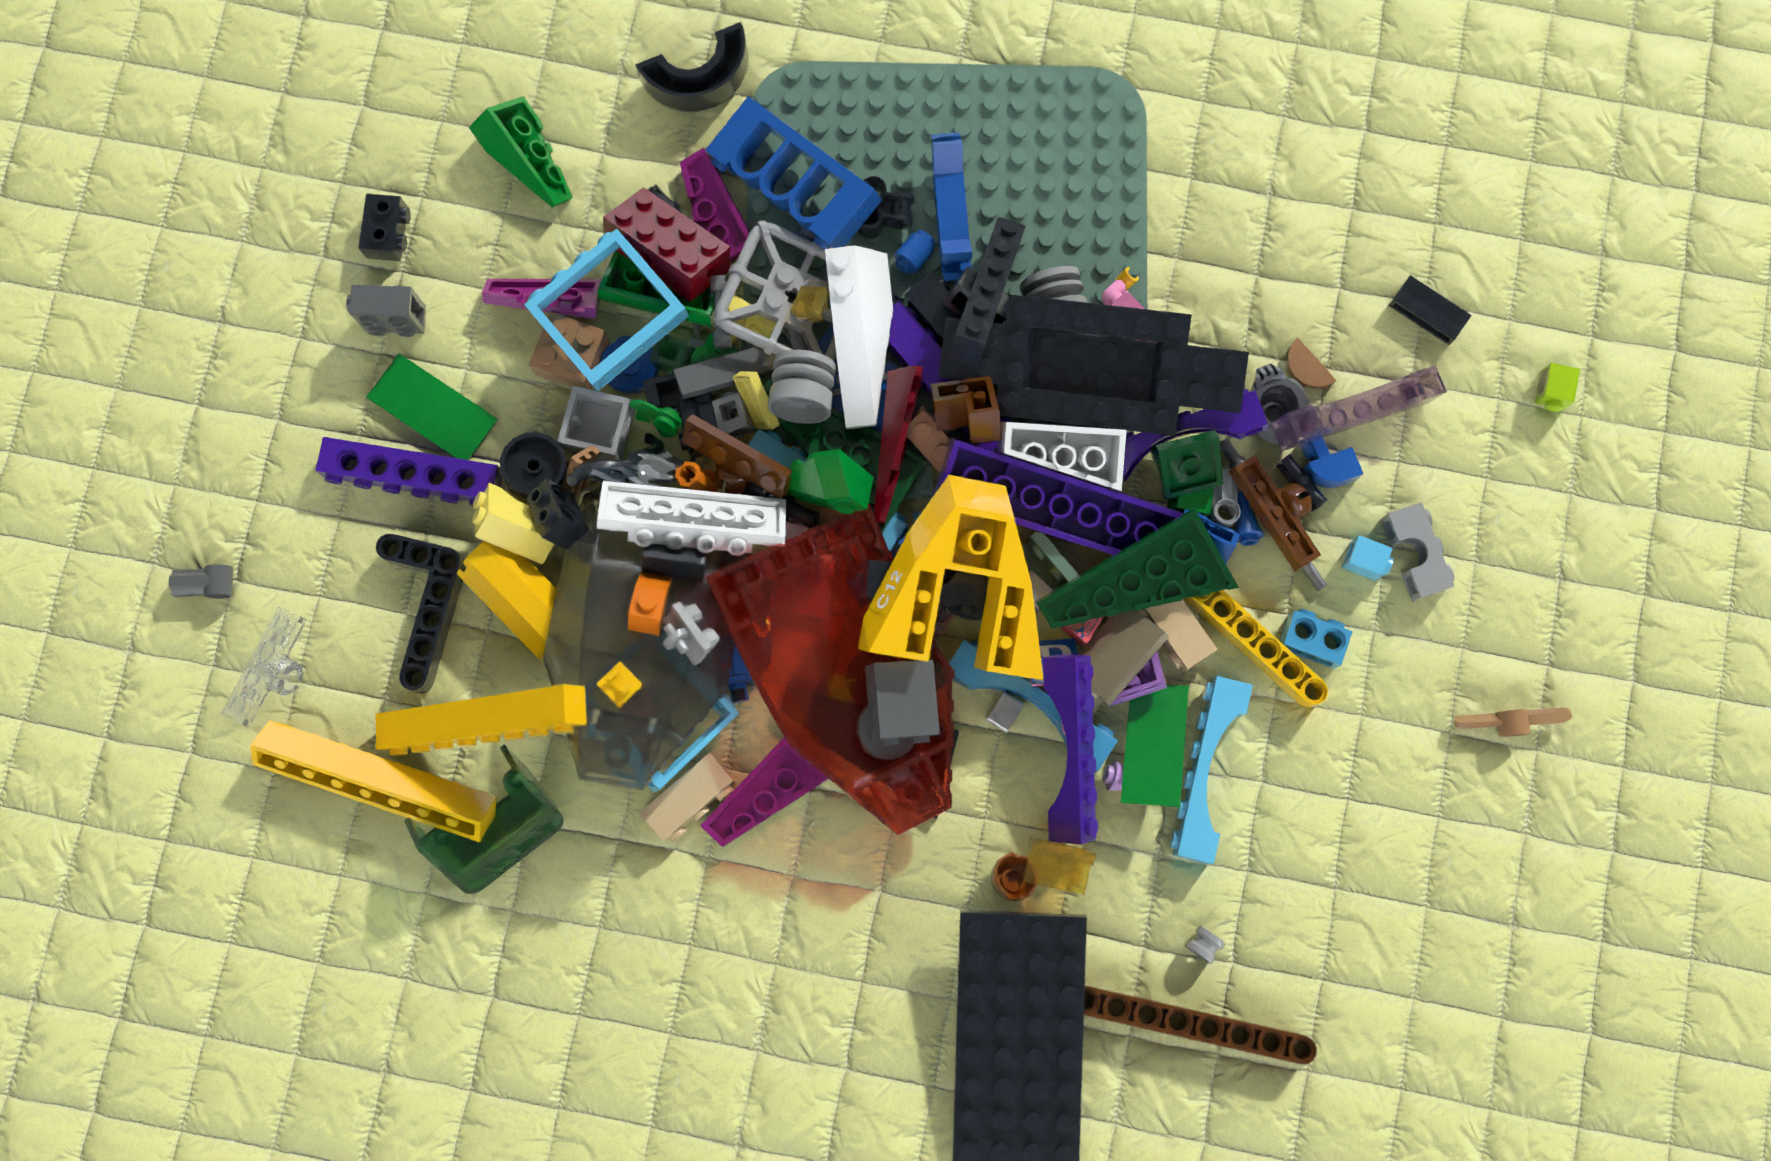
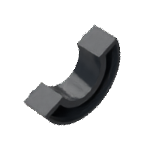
(702, 86)

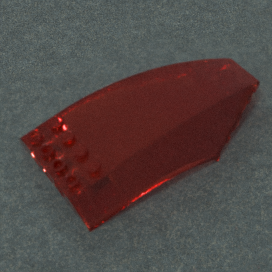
(816, 674)

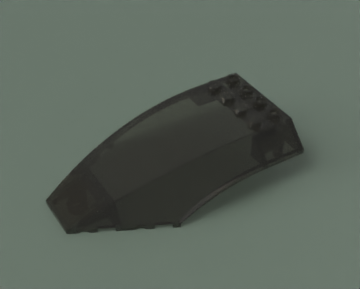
(592, 636)

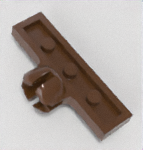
(735, 460)
(1278, 510)

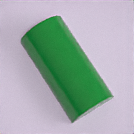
(628, 287)

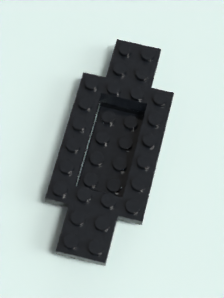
(1100, 377)

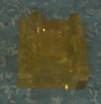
(811, 303)

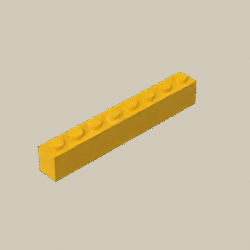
(481, 719)
(373, 780)

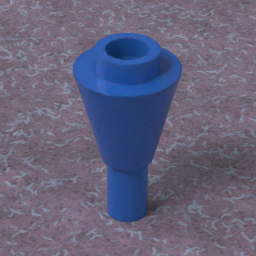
(1247, 524)

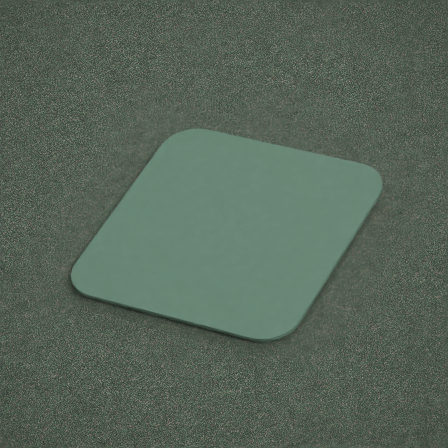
(1038, 150)

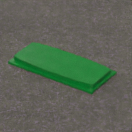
(432, 408)
(1155, 748)

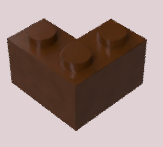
(969, 405)

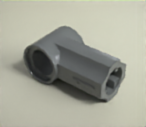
(210, 582)

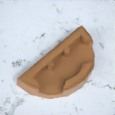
(1306, 367)

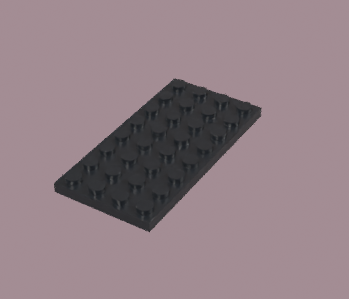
(1019, 1036)

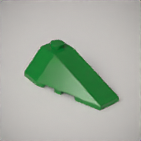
(514, 139)
(831, 482)

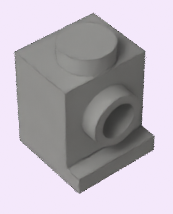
(725, 411)

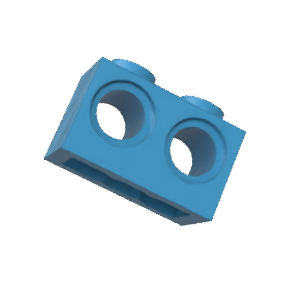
(1313, 646)

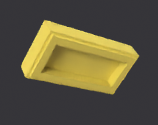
(755, 400)

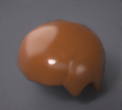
(1008, 878)

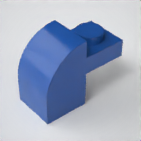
(1330, 469)

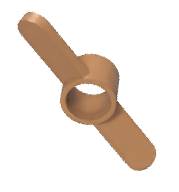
(1514, 721)

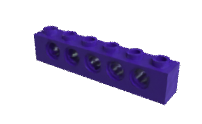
(337, 453)

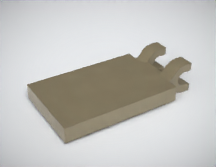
(1120, 652)

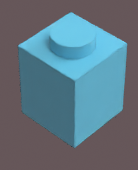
(1368, 558)

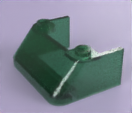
(520, 826)

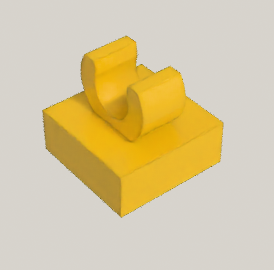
(619, 684)

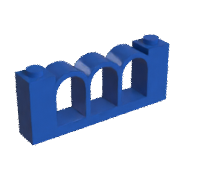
(744, 135)

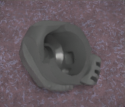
(1277, 396)

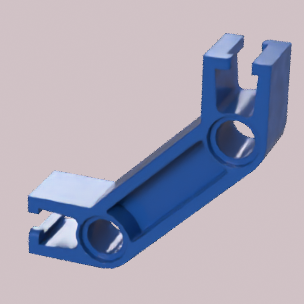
(950, 204)

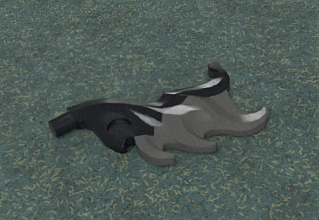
(641, 467)

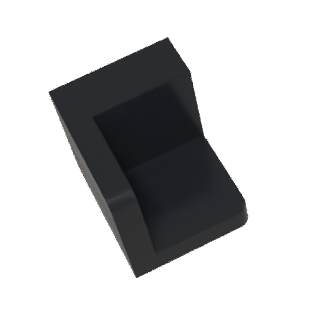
(661, 391)

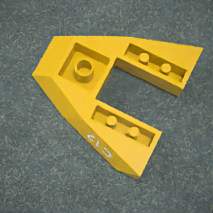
(969, 531)

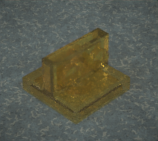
(1058, 865)

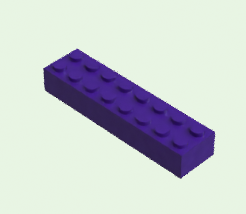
(1057, 501)

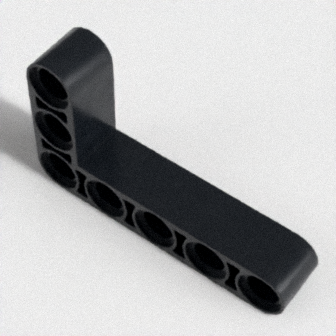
(429, 603)

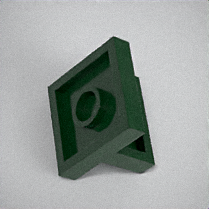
(1189, 464)

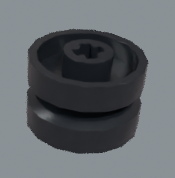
(531, 452)

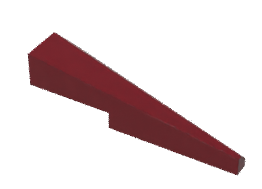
(900, 402)

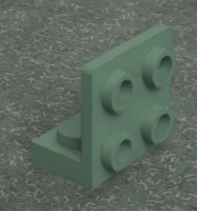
(1047, 562)

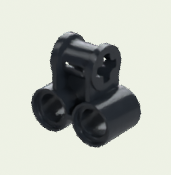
(888, 210)

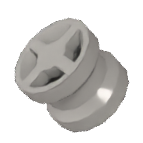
(1205, 944)

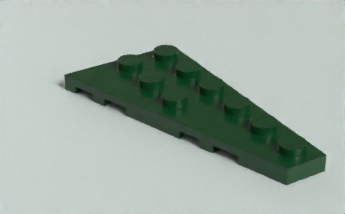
(860, 445)
(1152, 572)

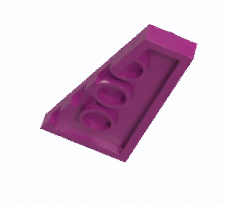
(713, 203)
(578, 300)
(768, 789)

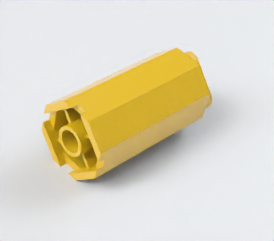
(513, 592)

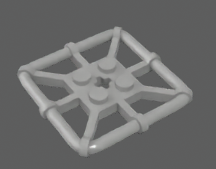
(772, 301)

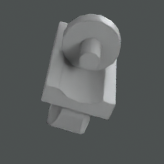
(686, 635)

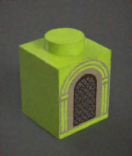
(1557, 386)

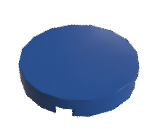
(631, 378)

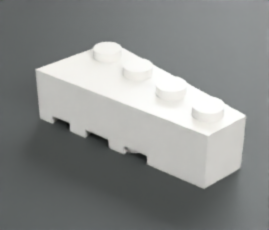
(1074, 451)

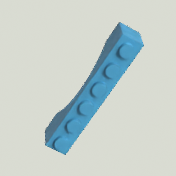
(975, 678)

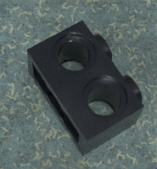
(556, 514)

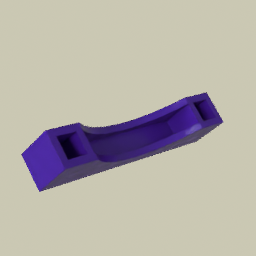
(1232, 424)
(1069, 686)

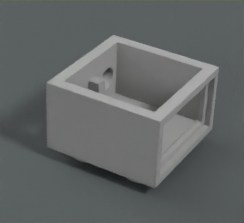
(597, 421)

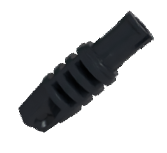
(794, 511)

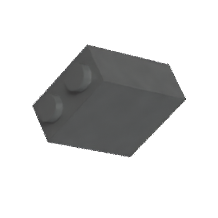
(902, 701)

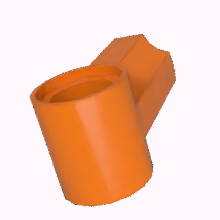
(694, 477)

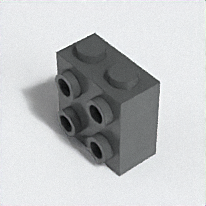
(387, 309)

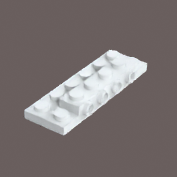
(691, 517)

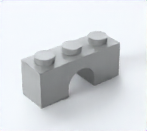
(1413, 527)

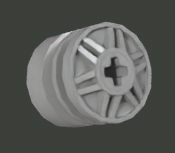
(1055, 283)
(802, 386)

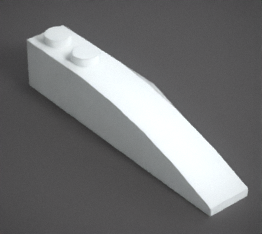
(861, 327)

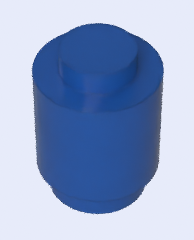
(914, 252)

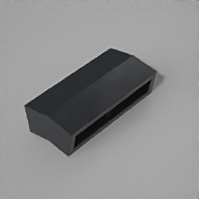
(1429, 310)

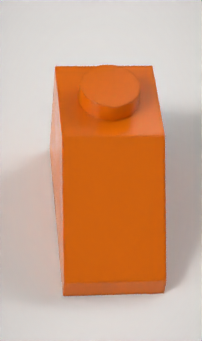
(649, 603)

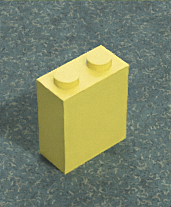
(508, 523)

